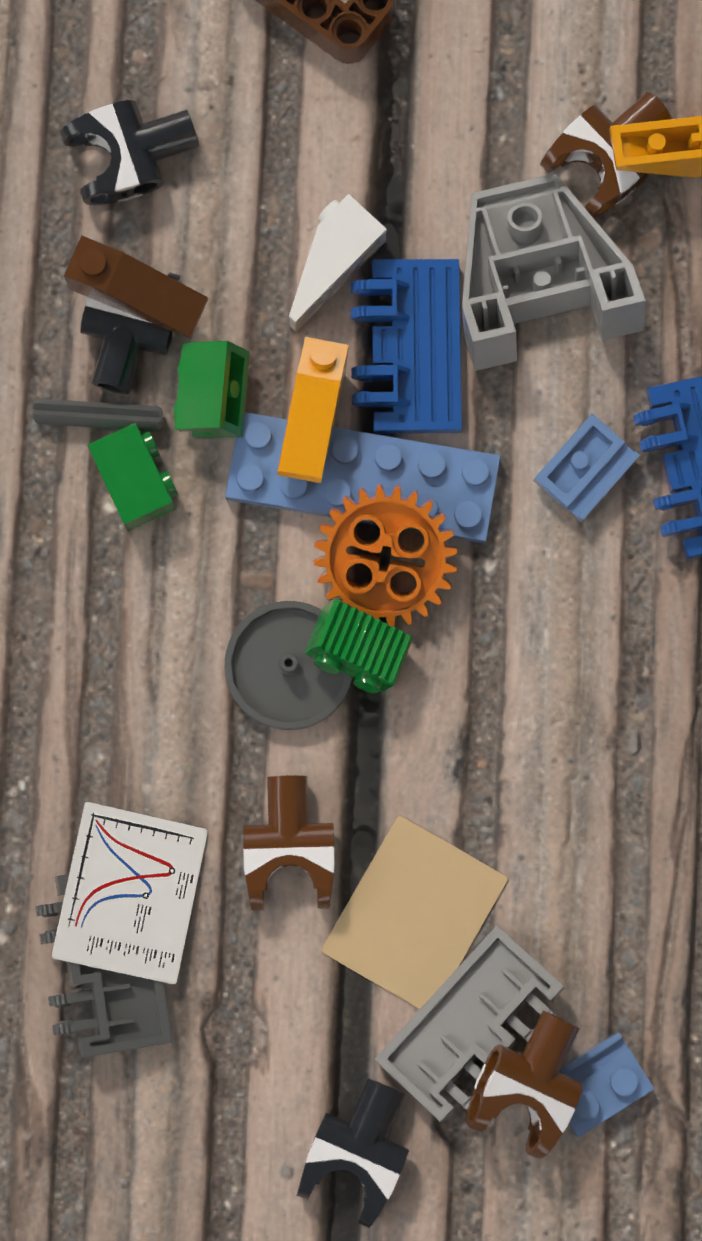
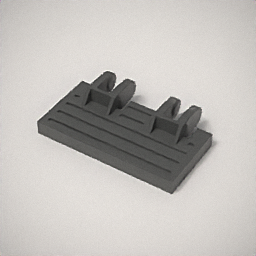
(124, 1007)

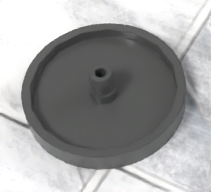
(274, 676)

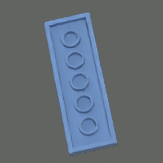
(454, 478)

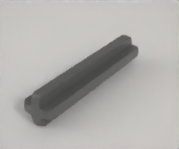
(97, 414)

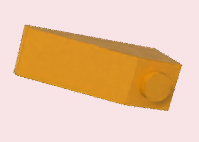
(659, 147)
(313, 409)

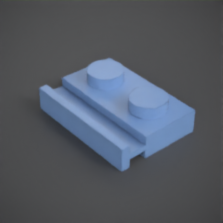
(586, 467)
(609, 1082)

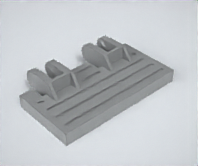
(467, 1021)

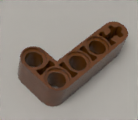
(338, 19)

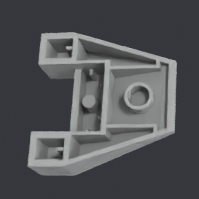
(536, 257)

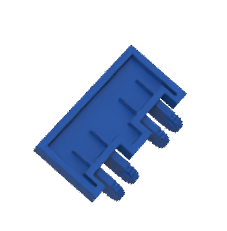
(417, 350)
(682, 468)

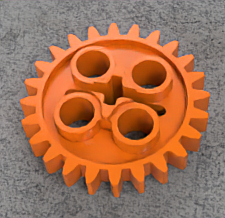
(392, 516)

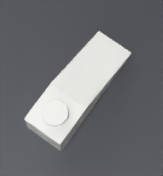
(339, 248)

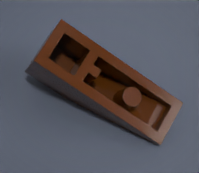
(133, 287)

